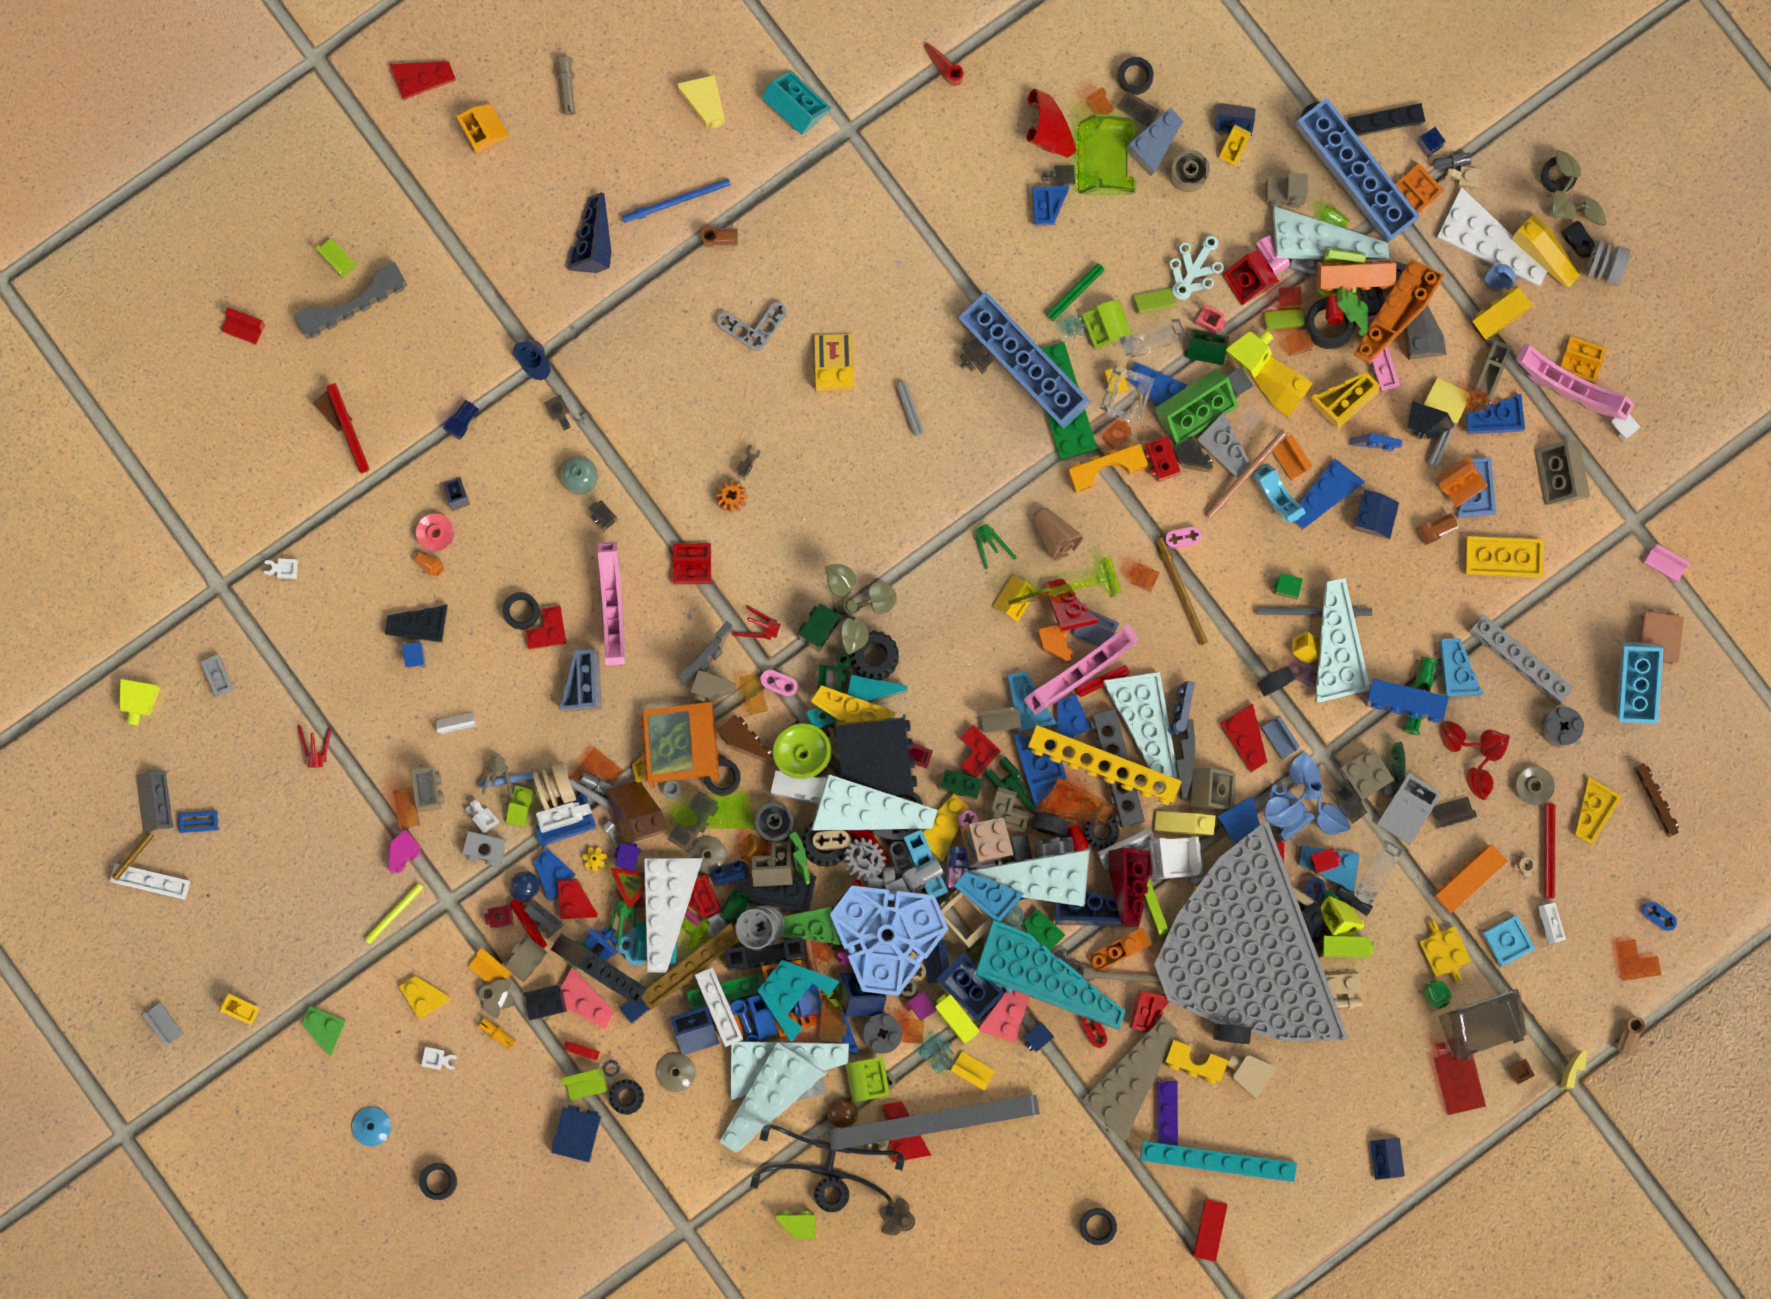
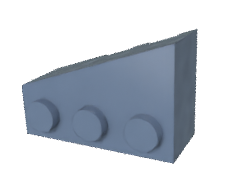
(1154, 141)
(583, 683)

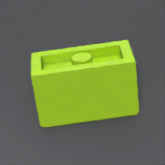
(336, 258)
(585, 1084)

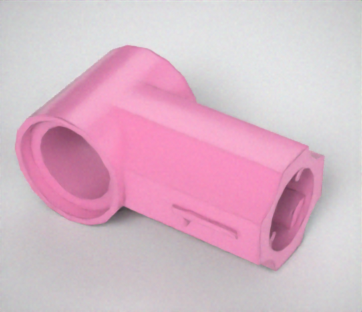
(1267, 249)

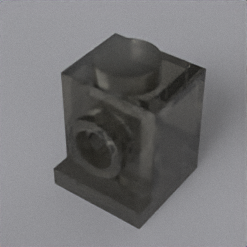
(602, 515)

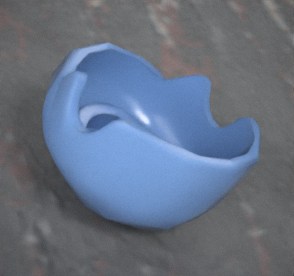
(1500, 276)

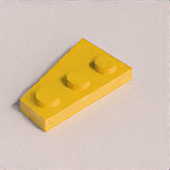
(944, 827)

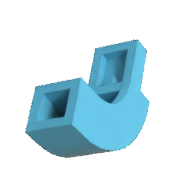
(1276, 494)
(921, 854)

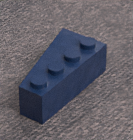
(1097, 911)

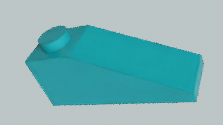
(872, 689)

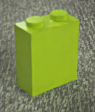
(1346, 947)

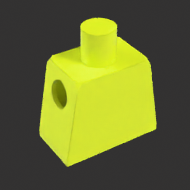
(1251, 352)
(137, 699)
(1341, 917)

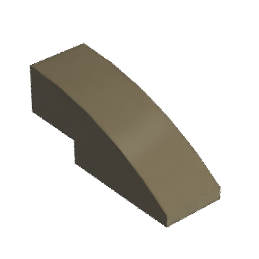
(1493, 367)

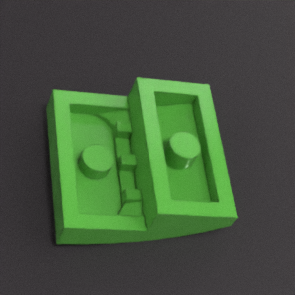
(800, 857)

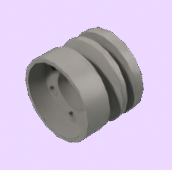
(1608, 263)
(751, 931)

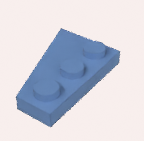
(1483, 502)

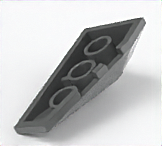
(1424, 336)

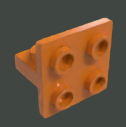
(1462, 481)

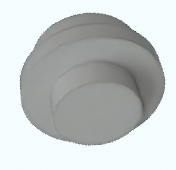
(671, 789)

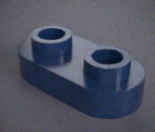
(729, 872)
(1316, 895)

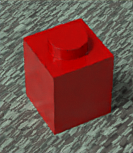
(1325, 860)

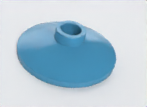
(381, 1129)

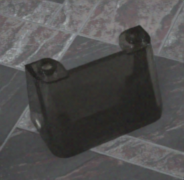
(1484, 1025)

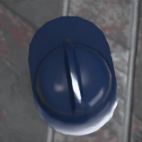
(532, 358)

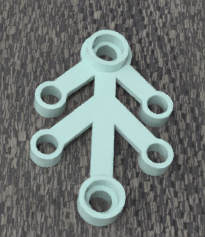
(1194, 270)

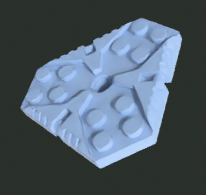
(915, 926)

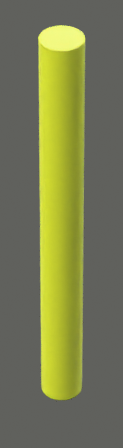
(394, 913)

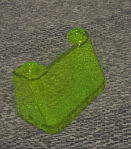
(1103, 155)

